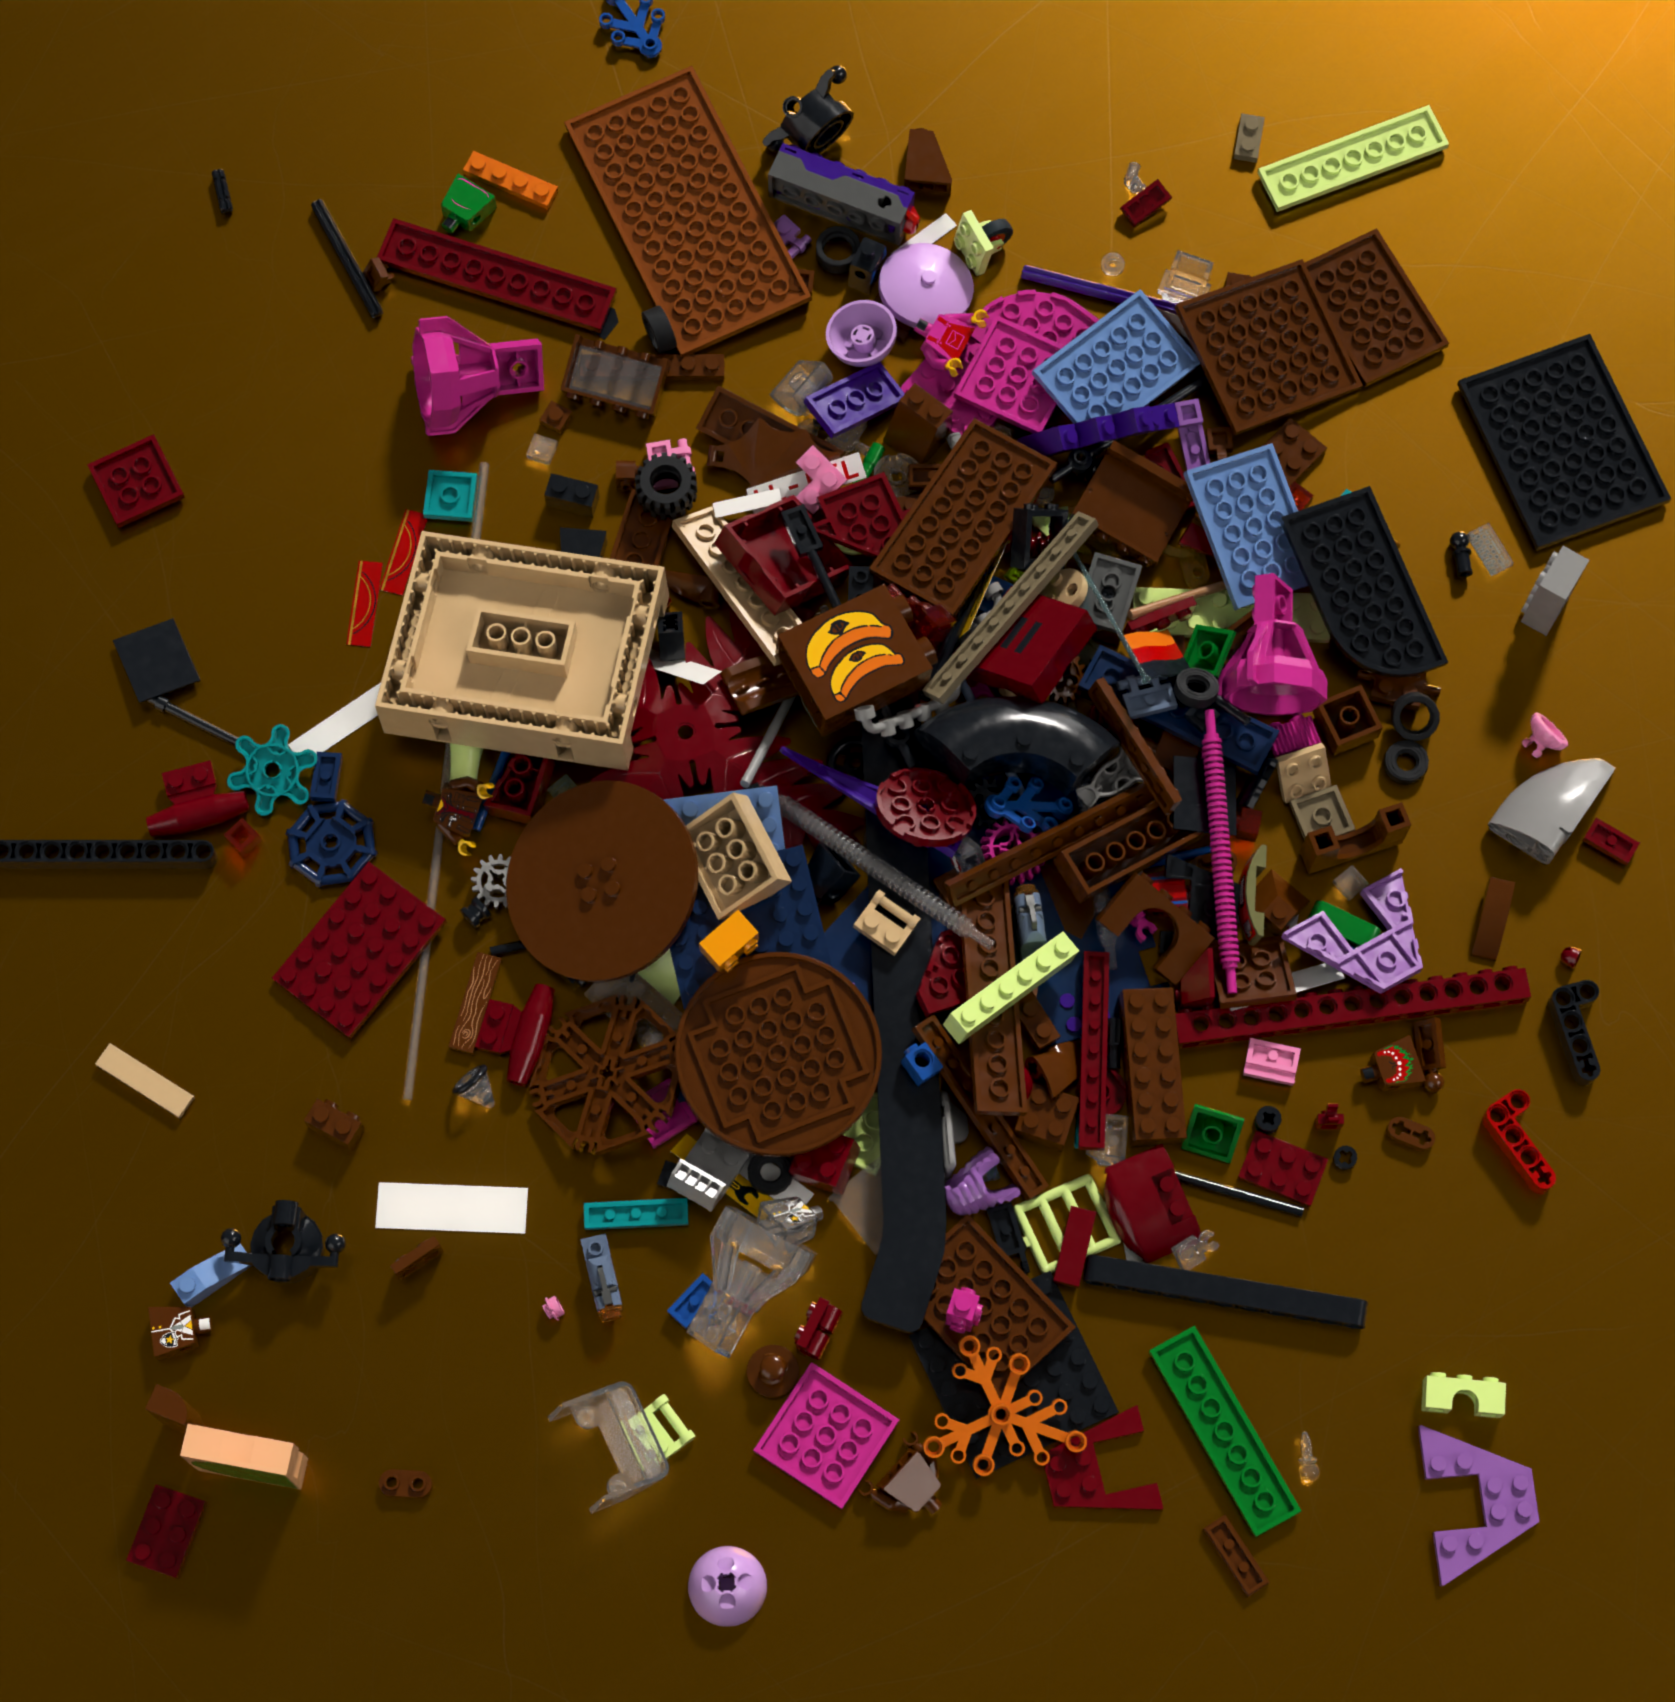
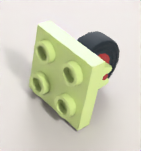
(980, 240)

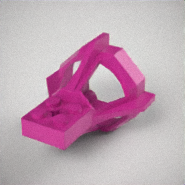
(476, 373)
(1273, 656)

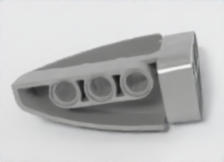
(1549, 806)

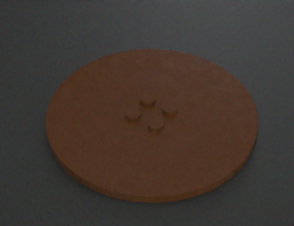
(602, 881)
(778, 1054)

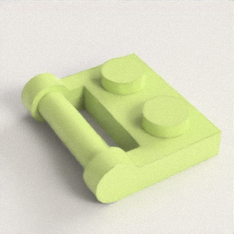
(667, 1444)

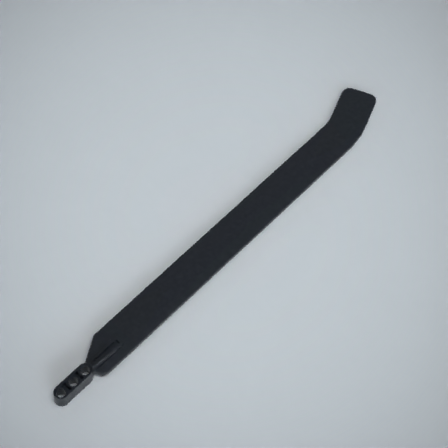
(907, 1113)

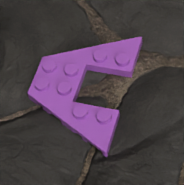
(1379, 962)
(1505, 1496)

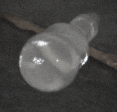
(1308, 1470)

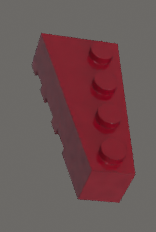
(521, 788)

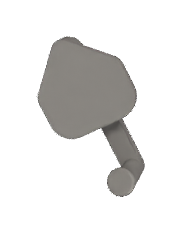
(953, 1131)

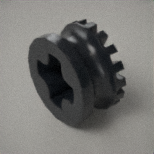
(1345, 1149)

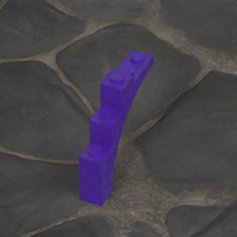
(1102, 429)

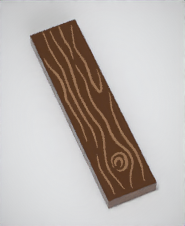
(475, 1003)

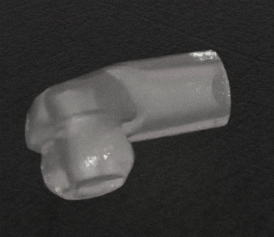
(1132, 180)

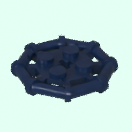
(334, 856)

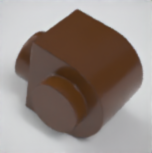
(625, 474)

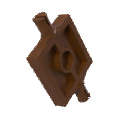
(1389, 689)

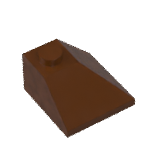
(1278, 902)

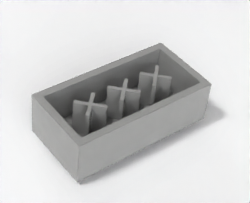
(1553, 589)

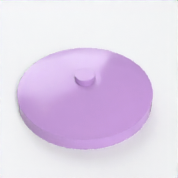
(924, 282)

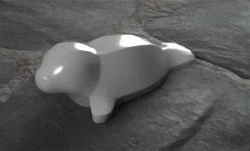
(1110, 780)

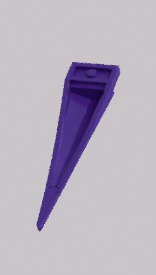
(856, 789)

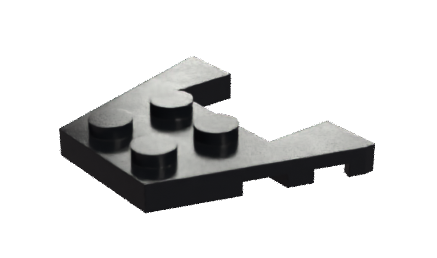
(1201, 896)

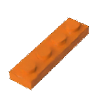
(510, 180)

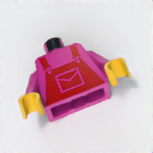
(948, 338)

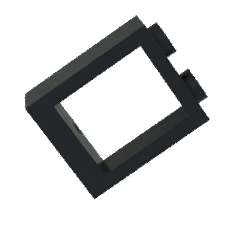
(1022, 530)

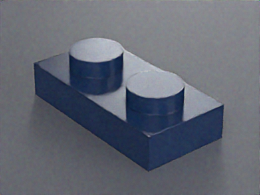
(326, 777)

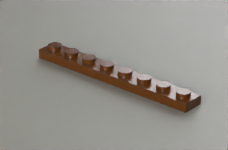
(1032, 1015)
(992, 1127)

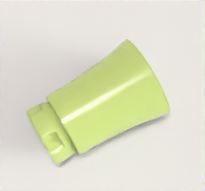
(464, 761)

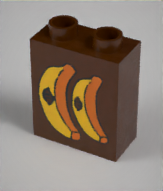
(855, 658)

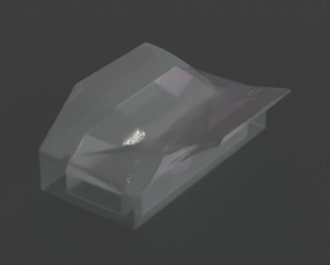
(1115, 1141)

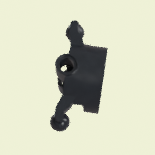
(818, 120)
(305, 1253)

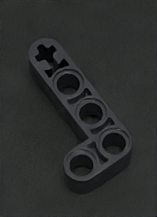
(1579, 1035)

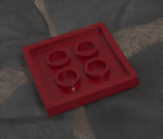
(136, 481)

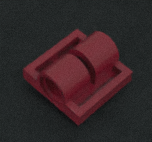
(821, 1317)

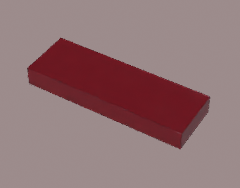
(1074, 1246)

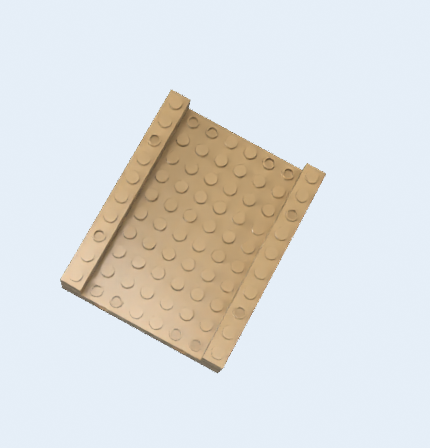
(521, 650)

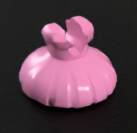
(1545, 735)

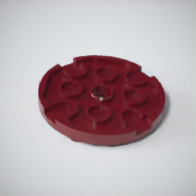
(949, 805)

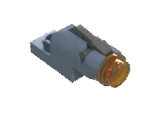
(1030, 920)
(602, 1277)

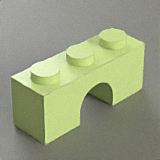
(1486, 1395)

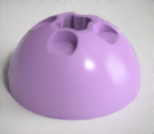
(861, 333)
(729, 1604)

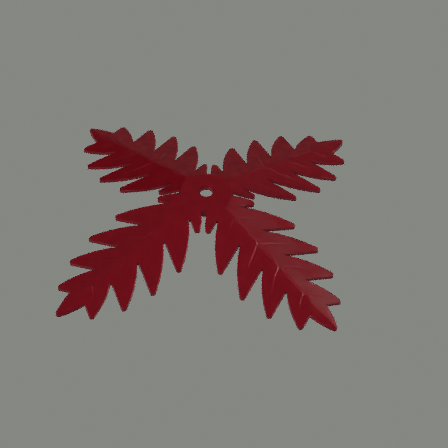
(712, 746)

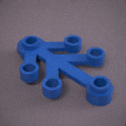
(635, 25)
(998, 806)

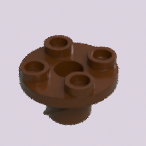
(773, 1371)

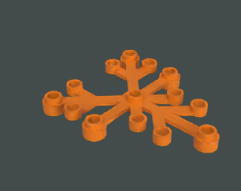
(1031, 1424)

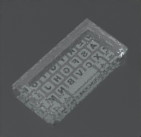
(1490, 549)

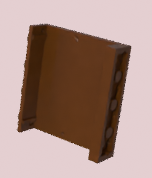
(1134, 504)

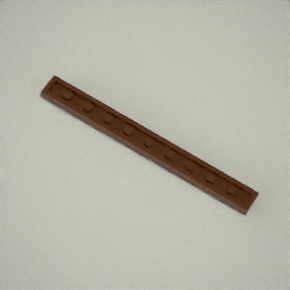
(1046, 845)

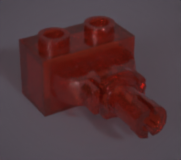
(929, 620)

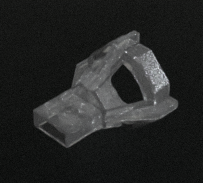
(739, 1285)

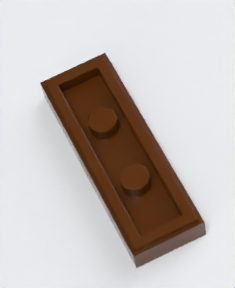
(1236, 1556)

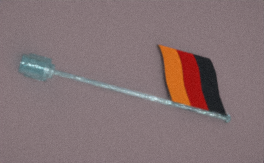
(1151, 652)

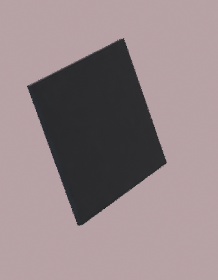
(156, 660)
(1190, 782)

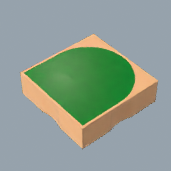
(244, 1456)

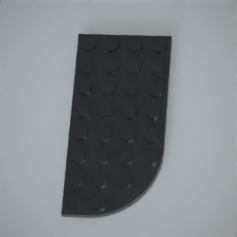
(1363, 586)

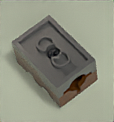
(1117, 586)

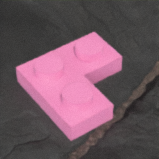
(824, 475)

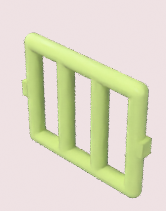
(1042, 1202)

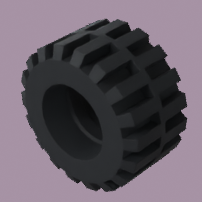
(666, 468)

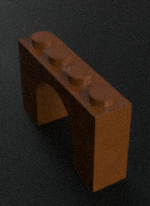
(1324, 849)
(1189, 937)

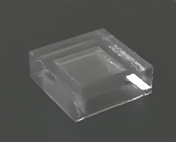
(1350, 883)

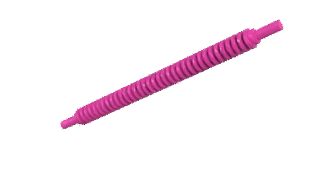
(1221, 851)

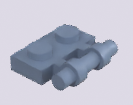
(1149, 700)

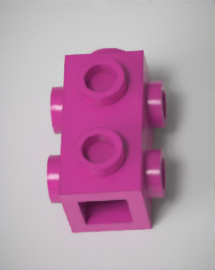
(963, 1310)

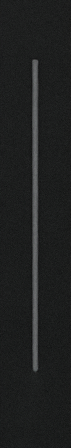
(437, 850)

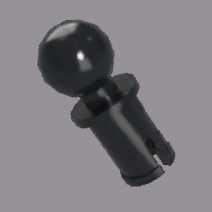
(1459, 542)

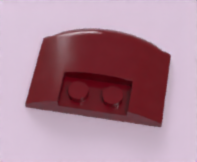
(1148, 1204)

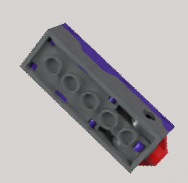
(842, 194)

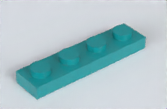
(636, 1214)

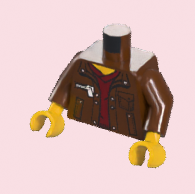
(458, 809)

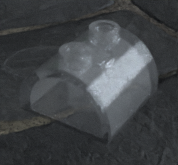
(800, 382)

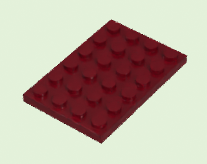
(359, 950)

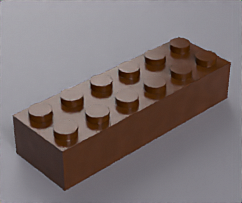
(1121, 850)
(1152, 1067)

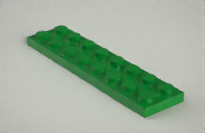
(1225, 1431)

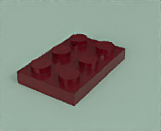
(1282, 1169)
(166, 1531)

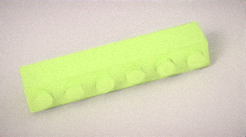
(1010, 987)

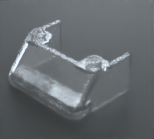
(627, 1434)

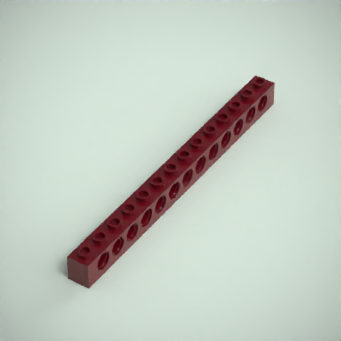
(1514, 979)

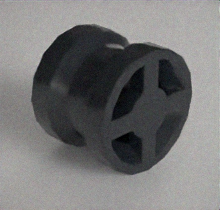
(475, 912)
(1264, 1123)

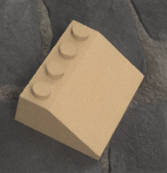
(735, 856)

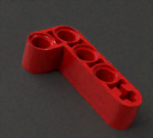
(1524, 1144)

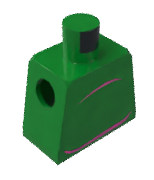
(466, 205)

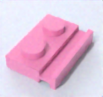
(1271, 1061)

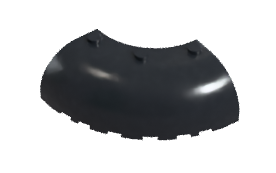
(1016, 738)

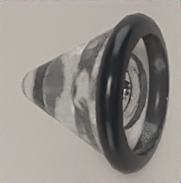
(475, 1087)

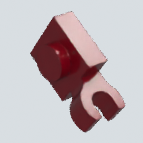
(1329, 1118)

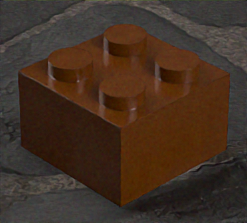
(1348, 720)
(1047, 1118)

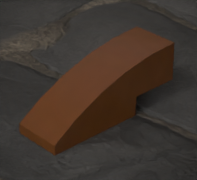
(1492, 918)

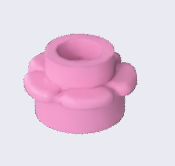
(553, 1308)

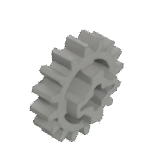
(489, 888)

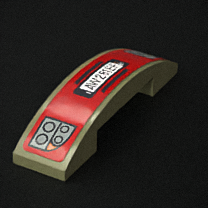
(1251, 920)

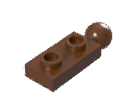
(1430, 1051)

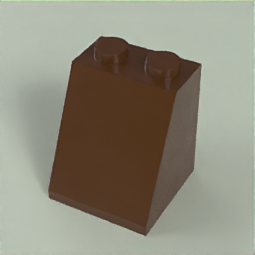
(919, 425)

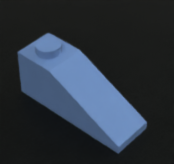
(207, 1278)

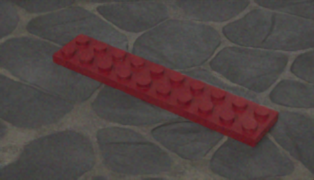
(497, 275)

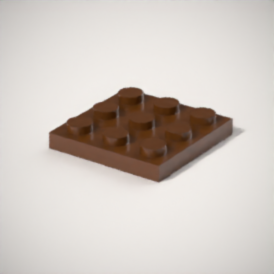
(1260, 977)

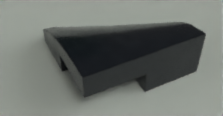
(1255, 785)

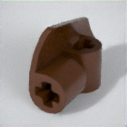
(1057, 1065)

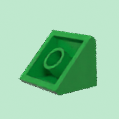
(1209, 648)
(1212, 1133)

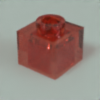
(1301, 496)
(1248, 824)
(239, 831)

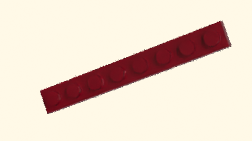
(1094, 1051)

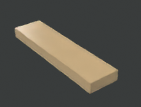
(145, 1080)

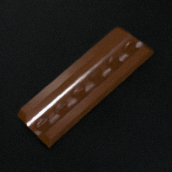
(757, 684)

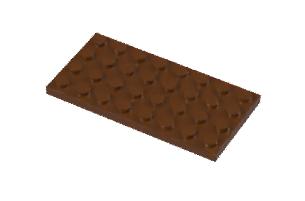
(962, 517)

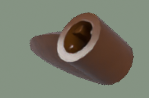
(694, 588)

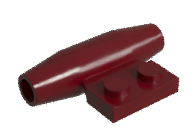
(194, 802)
(518, 1032)

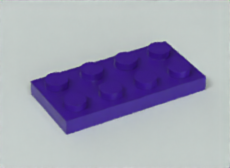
(854, 399)

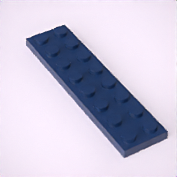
(1241, 744)

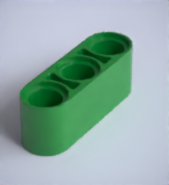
(1353, 929)

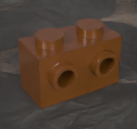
(334, 1124)

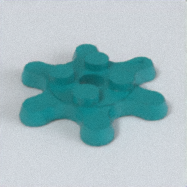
(258, 759)

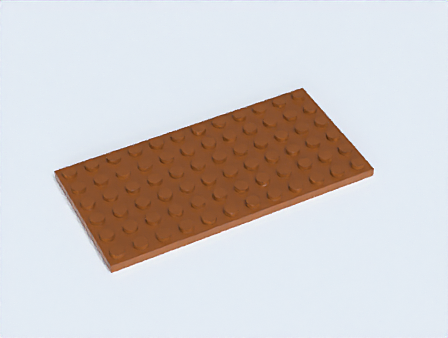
(687, 211)

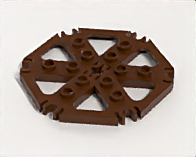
(590, 1080)

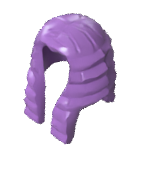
(967, 1190)

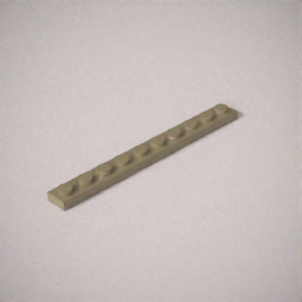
(1010, 607)

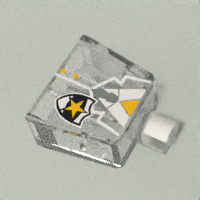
(789, 1219)

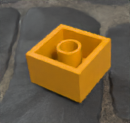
(729, 942)

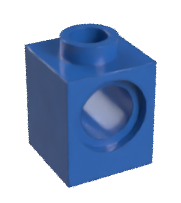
(921, 1074)

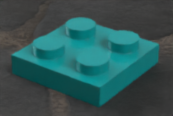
(450, 495)

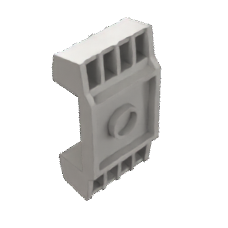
(707, 1170)

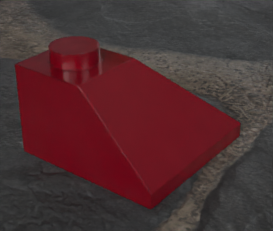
(1197, 985)

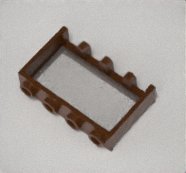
(615, 377)

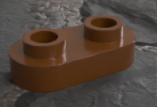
(405, 1484)

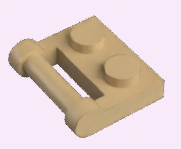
(883, 930)

